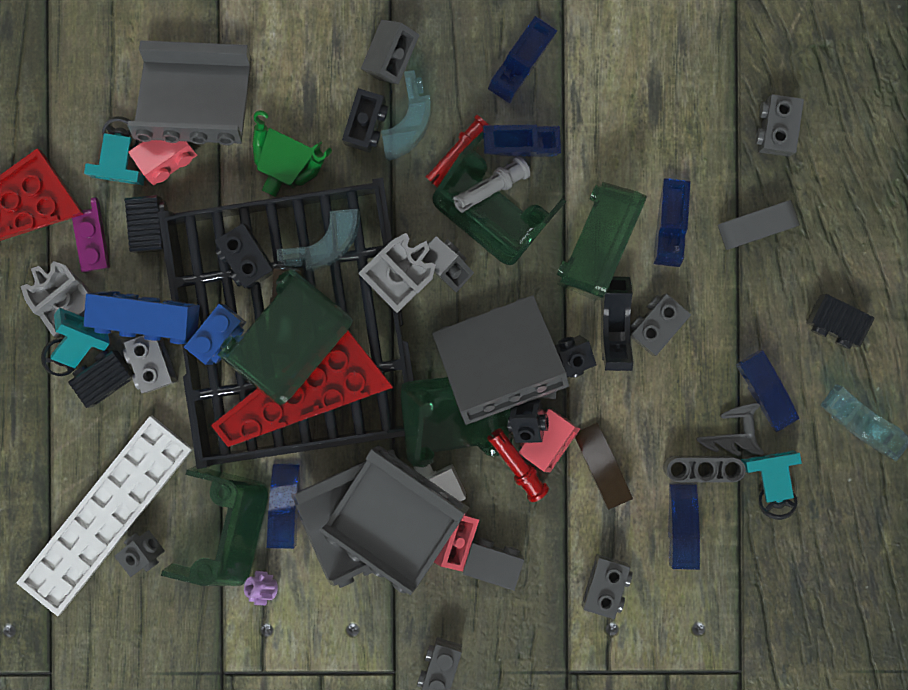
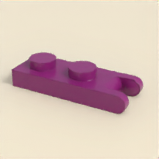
(91, 239)

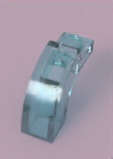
(412, 128)
(332, 247)
(865, 423)

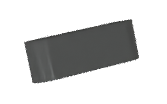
(758, 224)
(715, 474)

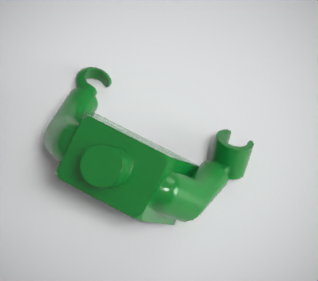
(284, 158)

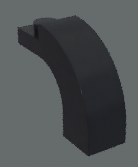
(615, 325)

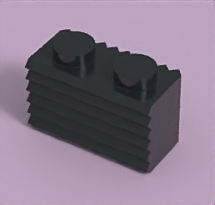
(144, 223)
(840, 321)
(101, 378)

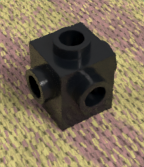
(575, 355)
(528, 422)

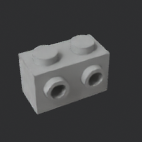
(149, 363)

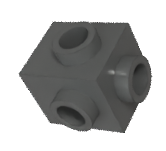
(139, 553)

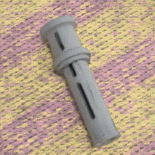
(501, 179)

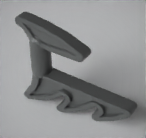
(745, 440)

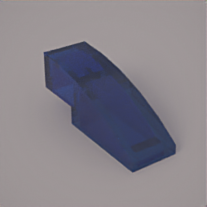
(522, 59)
(522, 140)
(672, 223)
(768, 390)
(282, 510)
(684, 527)

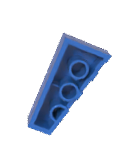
(141, 315)

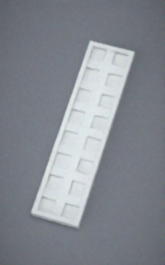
(104, 515)

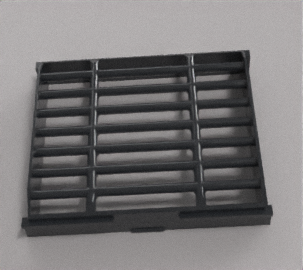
(216, 392)

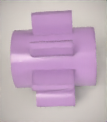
(260, 588)

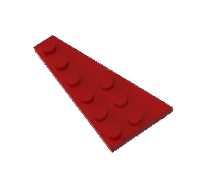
(33, 197)
(338, 380)

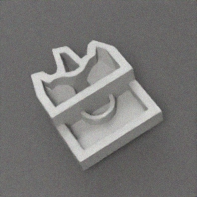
(399, 272)
(55, 290)

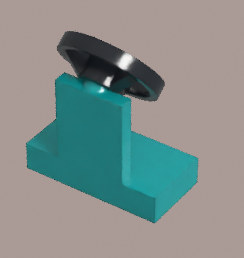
(115, 156)
(75, 343)
(775, 480)

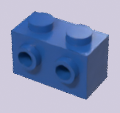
(216, 328)

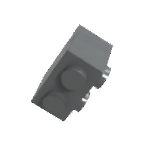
(390, 51)
(779, 125)
(449, 263)
(658, 324)
(494, 563)
(606, 586)
(442, 665)

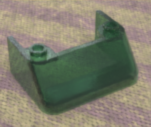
(495, 220)
(601, 240)
(241, 532)

